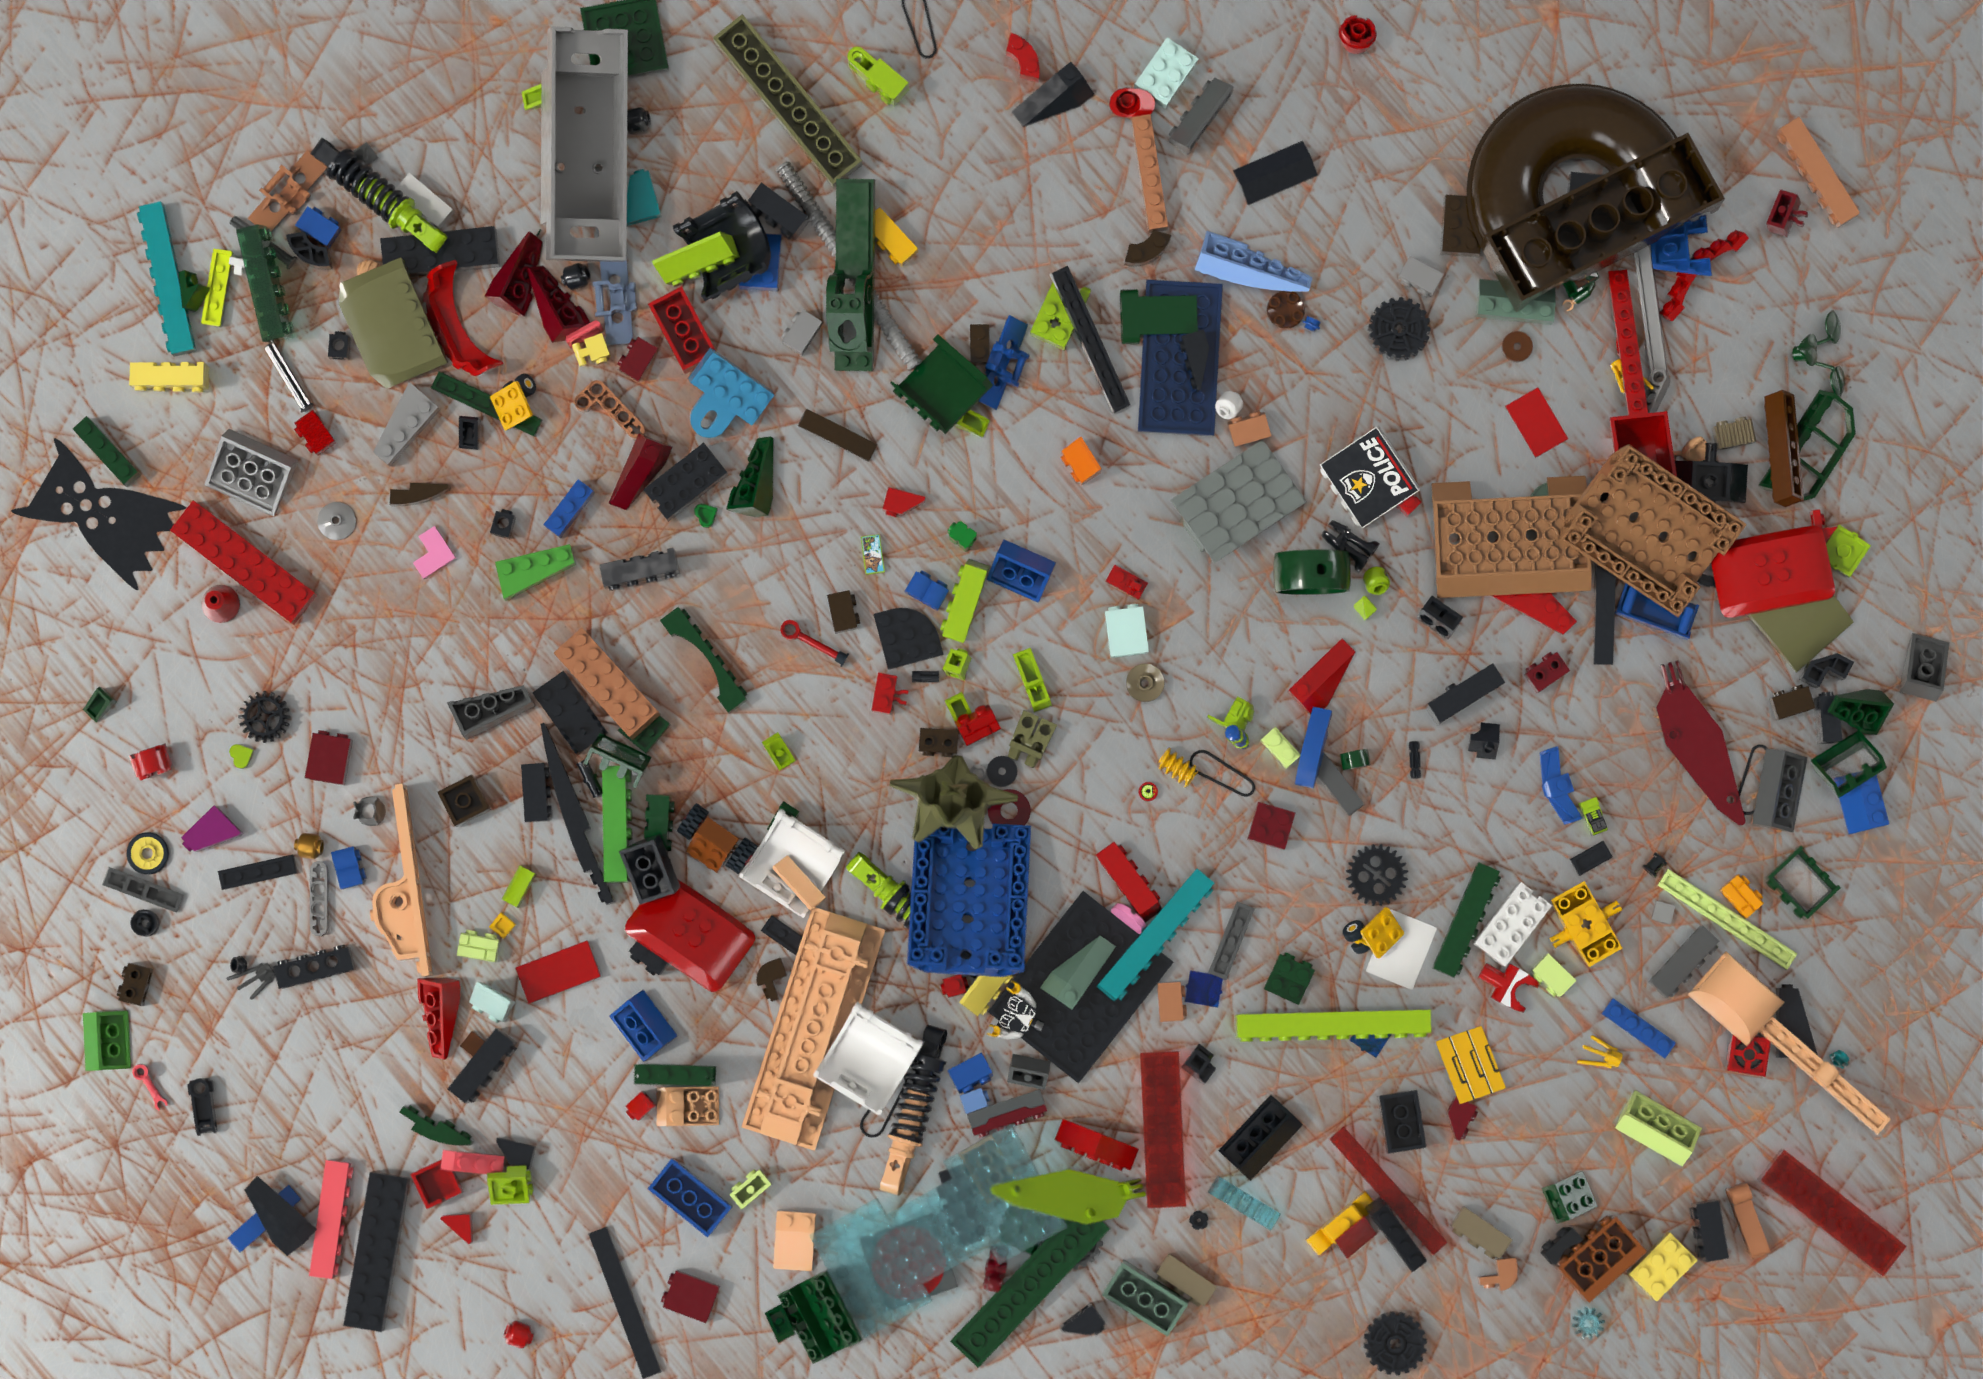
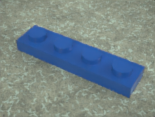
(1638, 1028)

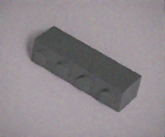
(1683, 962)

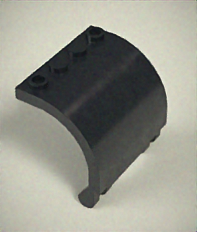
(748, 237)

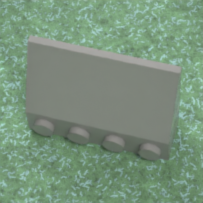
(250, 472)

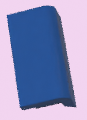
(1643, 610)

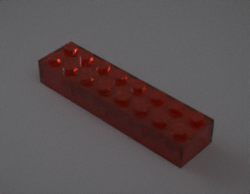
(1162, 1129)
(1832, 1212)

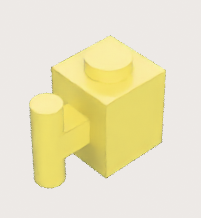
(595, 348)

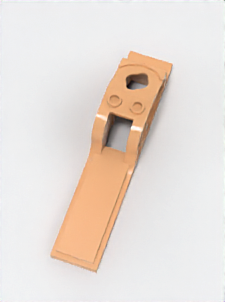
(409, 918)

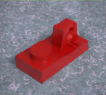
(1126, 582)

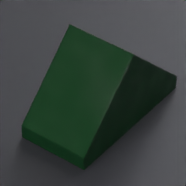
(99, 704)

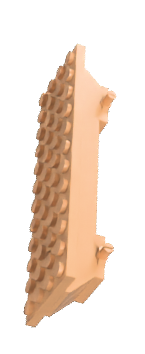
(820, 994)

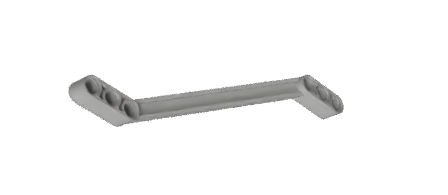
(1652, 328)

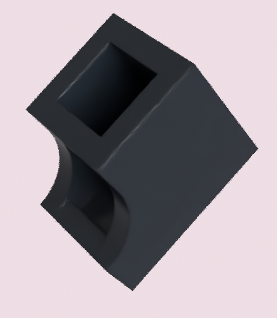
(1485, 741)
(1199, 1064)

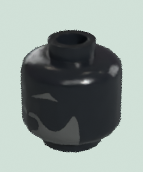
(638, 120)

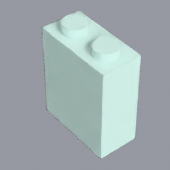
(1126, 631)

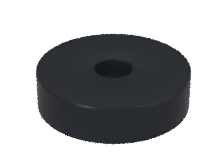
(1001, 762)

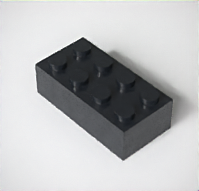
(482, 1066)

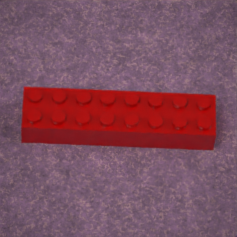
(243, 562)

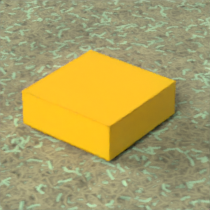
(502, 925)

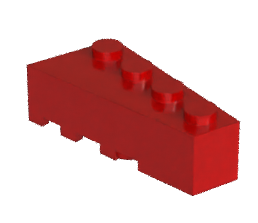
(1129, 881)

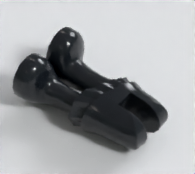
(1340, 543)

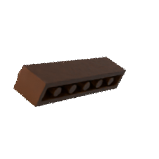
(1783, 448)

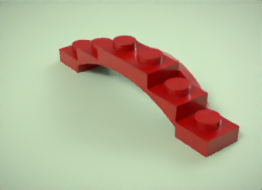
(1684, 280)

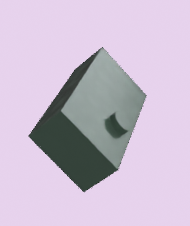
(1145, 1298)

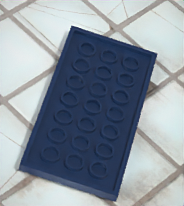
(1166, 393)

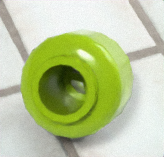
(1376, 580)

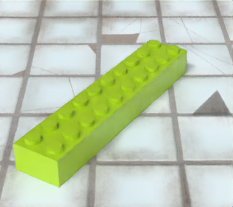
(1333, 1024)

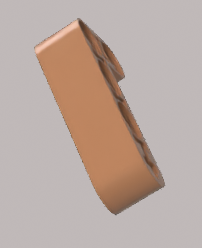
(613, 412)
(1747, 1220)

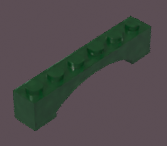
(678, 624)

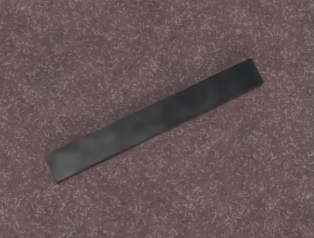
(1090, 339)
(624, 1302)

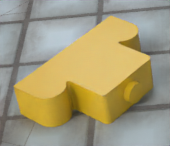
(1339, 1223)

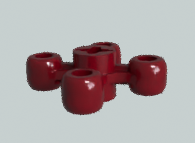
(994, 1274)

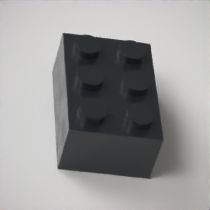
(778, 212)
(1401, 1121)
(1709, 1230)

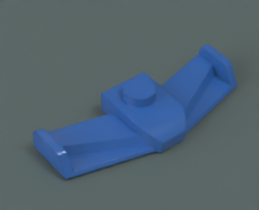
(1557, 786)

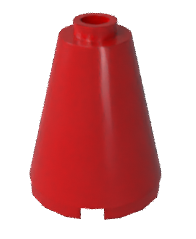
(225, 607)

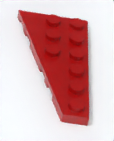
(1542, 608)

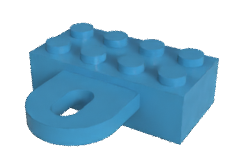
(727, 392)

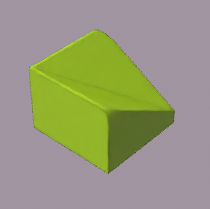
(1365, 607)

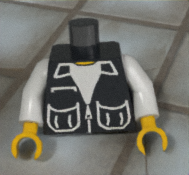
(1017, 1015)

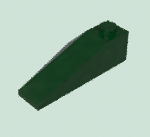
(755, 489)
(1862, 709)

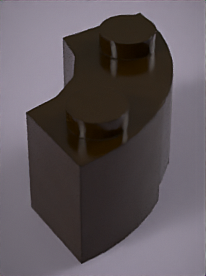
(1147, 251)

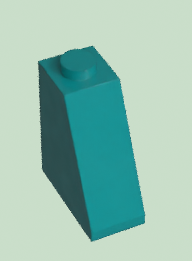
(641, 198)

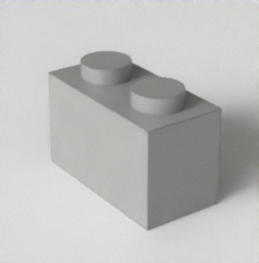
(1420, 276)
(801, 332)

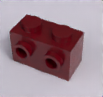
(637, 358)
(1546, 672)

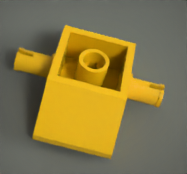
(1591, 943)

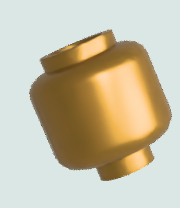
(309, 846)

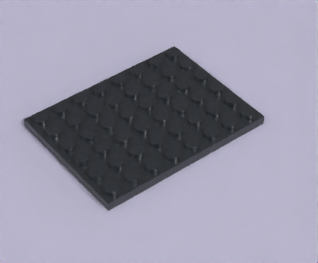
(1080, 1035)

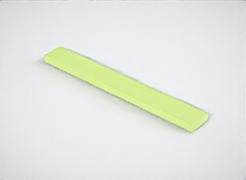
(1727, 919)

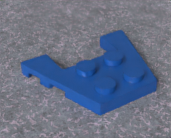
(1672, 250)

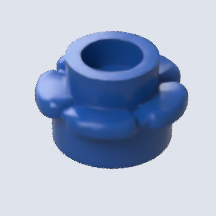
(1311, 324)

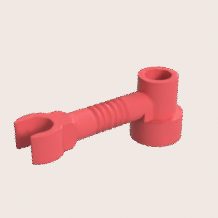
(148, 1083)

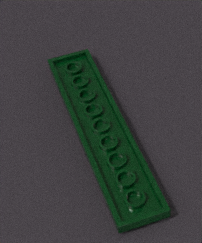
(1026, 1289)

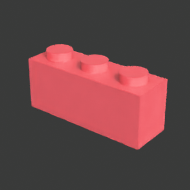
(471, 1162)

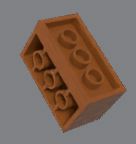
(1613, 1260)

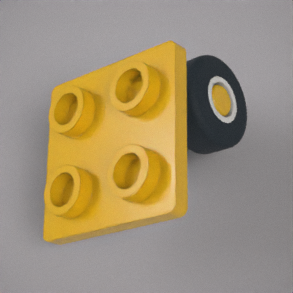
(511, 401)
(1377, 935)

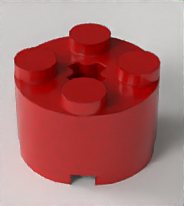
(150, 761)

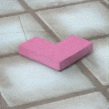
(437, 556)

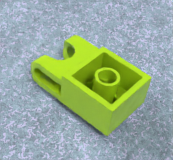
(878, 76)
(1052, 310)

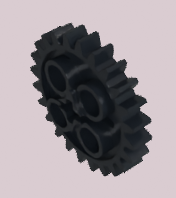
(1366, 889)

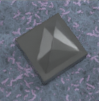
(365, 153)

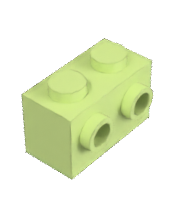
(750, 1189)

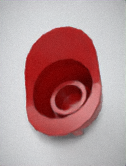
(1131, 102)

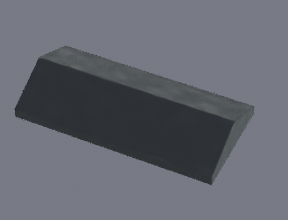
(1275, 172)

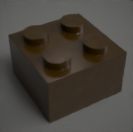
(464, 800)

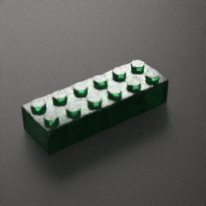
(265, 283)

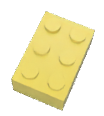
(1662, 1266)

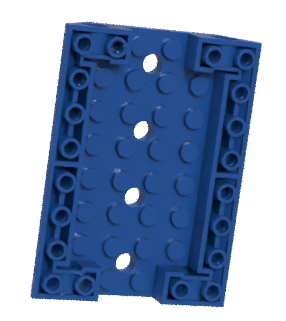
(994, 902)

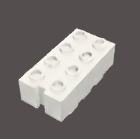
(1512, 924)

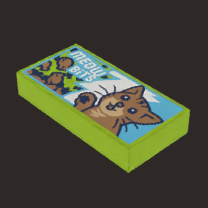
(872, 554)

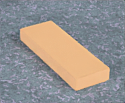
(798, 882)

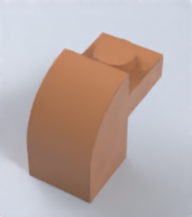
(1505, 1277)

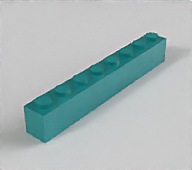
(166, 276)
(1154, 936)

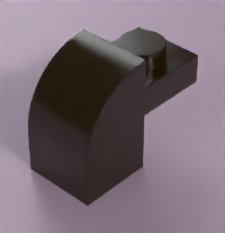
(767, 974)

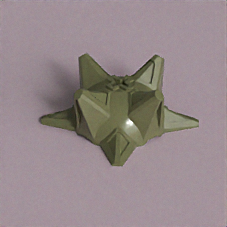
(952, 800)

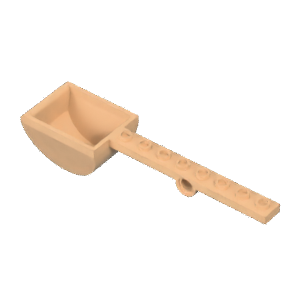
(1748, 1007)

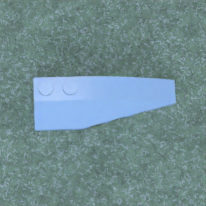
(1237, 264)

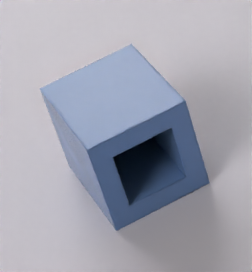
(974, 1100)

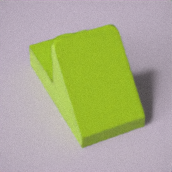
(778, 751)

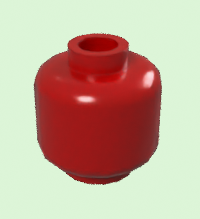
(518, 1334)

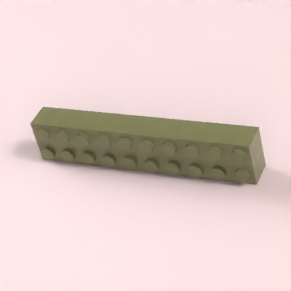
(787, 100)

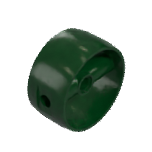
(1312, 572)

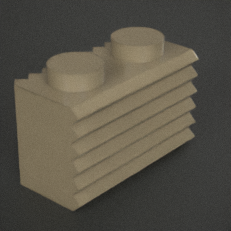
(1734, 434)

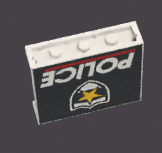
(1369, 477)

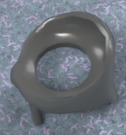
(379, 811)

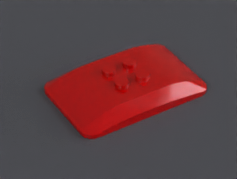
(1773, 572)
(692, 936)

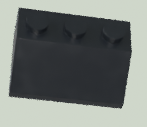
(649, 869)
(1084, 1322)

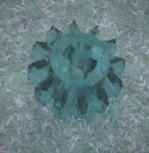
(1589, 1316)

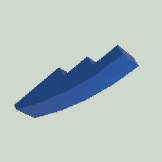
(1313, 747)
(253, 1227)

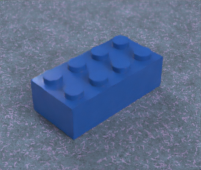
(690, 1197)

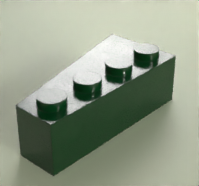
(658, 818)

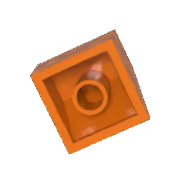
(1080, 461)

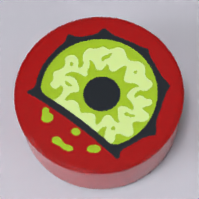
(1148, 791)

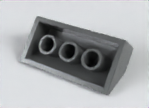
(1201, 114)
(1779, 790)

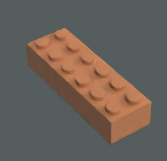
(607, 683)

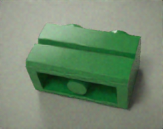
(962, 535)

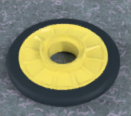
(159, 856)

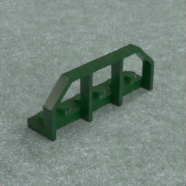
(1805, 427)

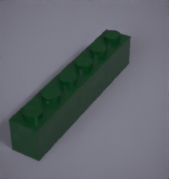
(1466, 919)

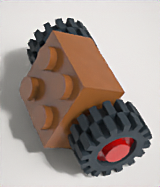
(714, 843)

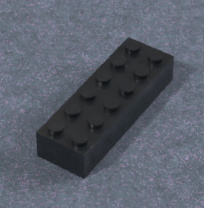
(469, 247)

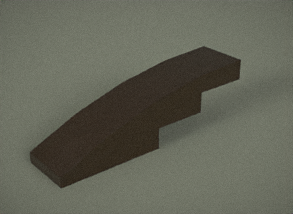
(837, 435)

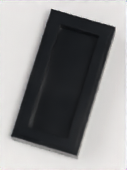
(1591, 858)

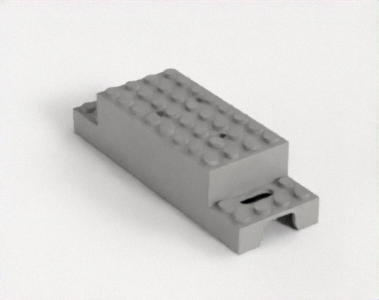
(582, 141)

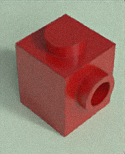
(954, 986)

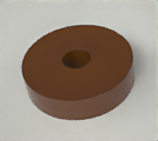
(1523, 340)

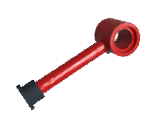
(839, 657)

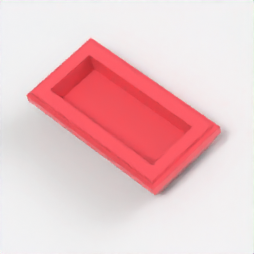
(585, 332)

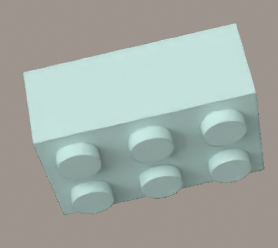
(1167, 72)

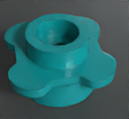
(1839, 1059)

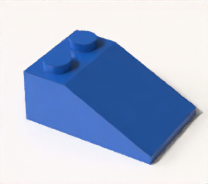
(769, 279)

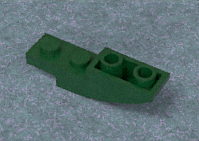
(442, 1133)

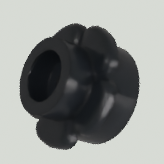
(238, 965)
(1197, 1225)

